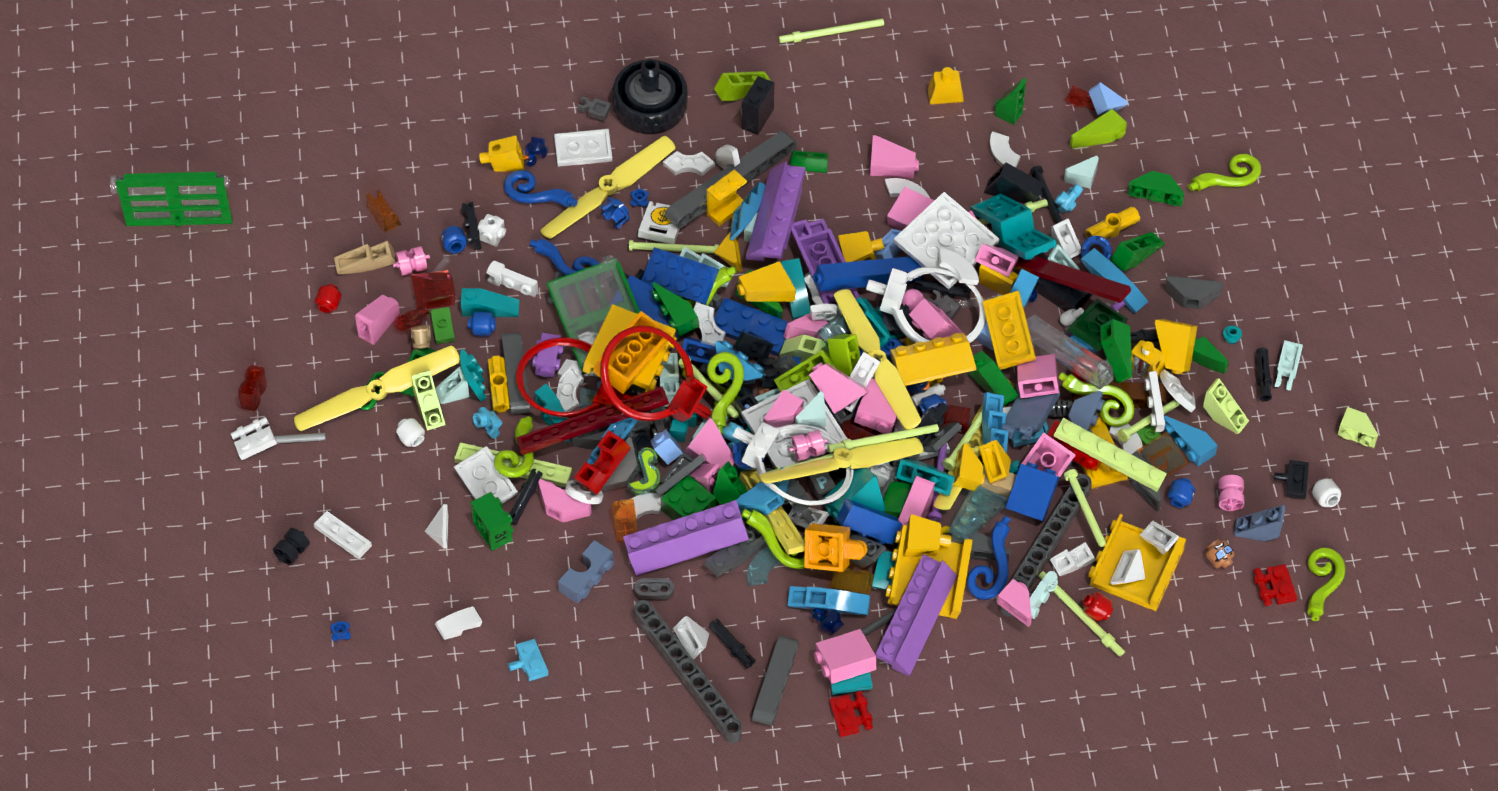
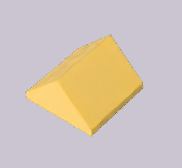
(996, 280)

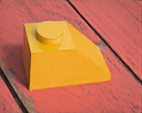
(968, 469)

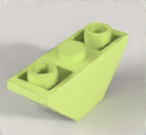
(803, 347)
(427, 400)
(1224, 408)

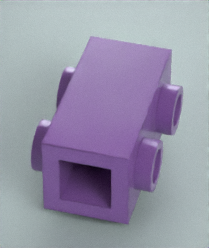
(547, 359)

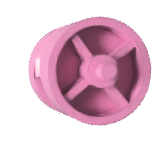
(411, 261)
(808, 445)
(1231, 492)

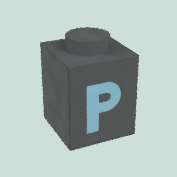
(821, 485)

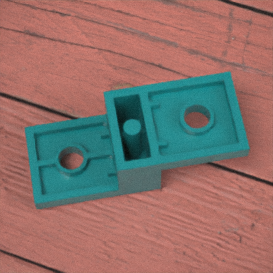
(1013, 226)

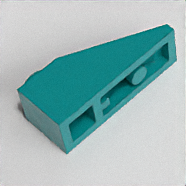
(486, 301)
(910, 468)

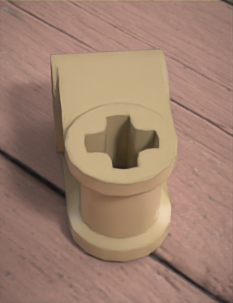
(421, 336)

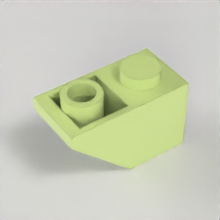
(1358, 428)

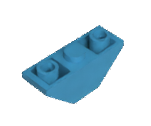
(751, 371)
(762, 498)

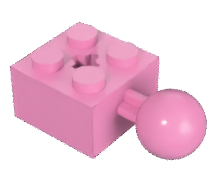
(928, 316)

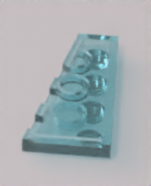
(976, 511)

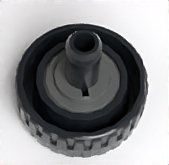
(650, 96)

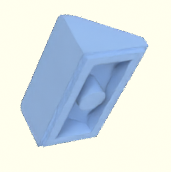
(891, 249)

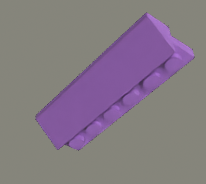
(776, 212)
(817, 248)
(686, 538)
(916, 615)

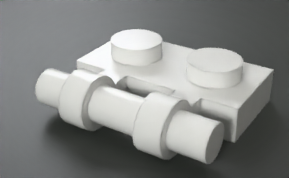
(255, 442)

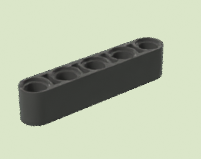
(512, 354)
(775, 680)

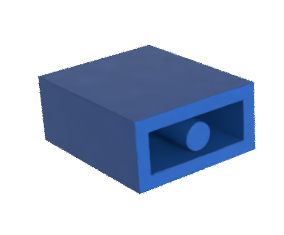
(1033, 491)

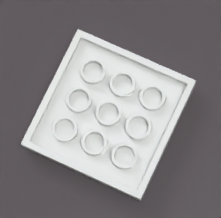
(947, 227)
(779, 451)

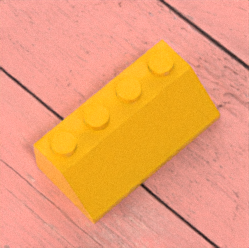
(933, 359)

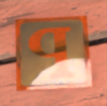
(1163, 454)

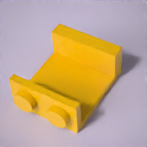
(723, 197)

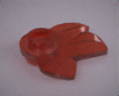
(409, 319)

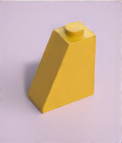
(767, 285)
(1176, 344)

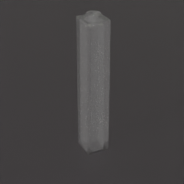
(1070, 353)

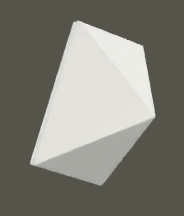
(439, 527)
(1129, 568)
(691, 636)

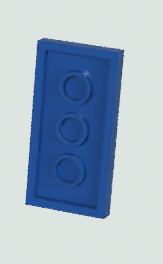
(680, 275)
(736, 317)

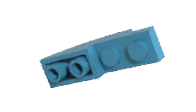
(829, 599)

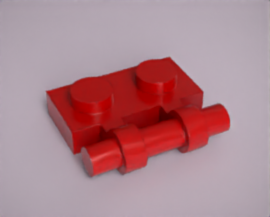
(1280, 584)
(844, 714)

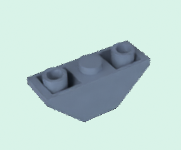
(1085, 410)
(1261, 525)

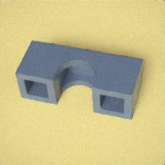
(578, 584)

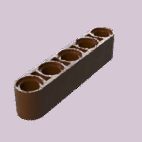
(1135, 391)

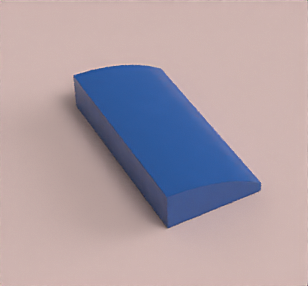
(646, 302)

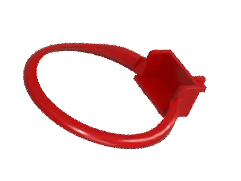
(686, 398)
(600, 399)

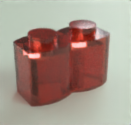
(252, 387)

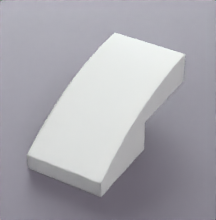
(1073, 560)
(457, 622)

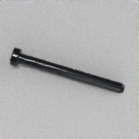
(1037, 172)

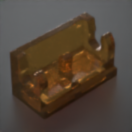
(382, 212)
(624, 518)

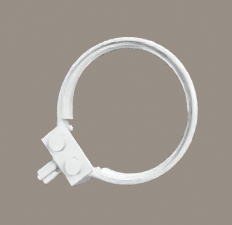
(894, 293)
(763, 439)

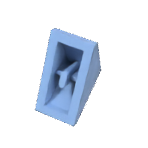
(1106, 99)

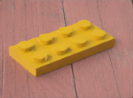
(1009, 330)
(1105, 474)

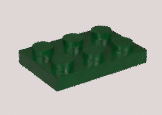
(1089, 322)

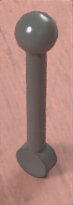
(895, 469)

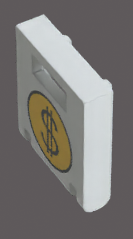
(655, 218)

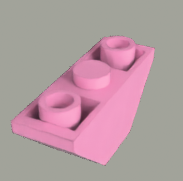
(560, 504)

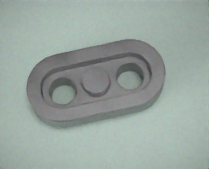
(654, 588)

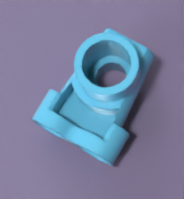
(1066, 200)
(488, 420)

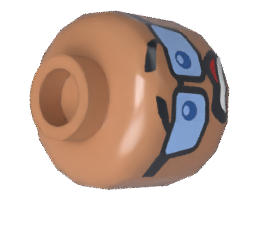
(1220, 554)

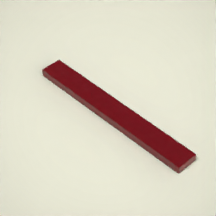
(1074, 278)
(590, 421)

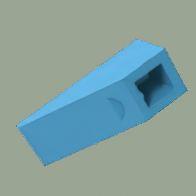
(1194, 442)

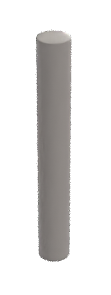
(300, 438)

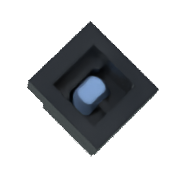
(744, 403)

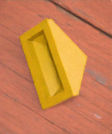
(730, 252)
(995, 461)

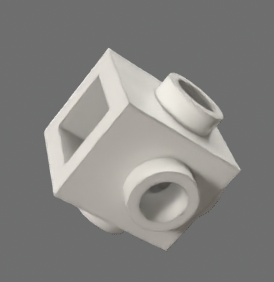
(491, 229)

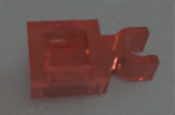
(1079, 98)

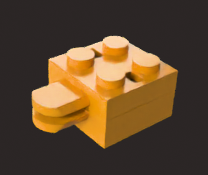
(831, 547)

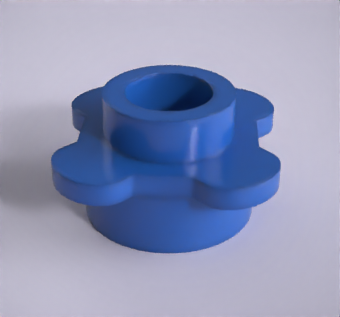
(639, 193)
(338, 626)

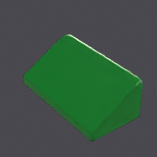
(810, 160)
(896, 497)

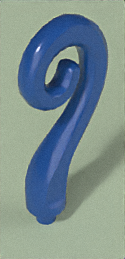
(555, 195)
(551, 251)
(998, 538)

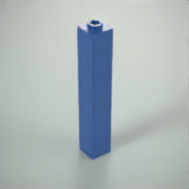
(857, 273)

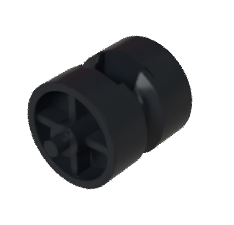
(294, 543)

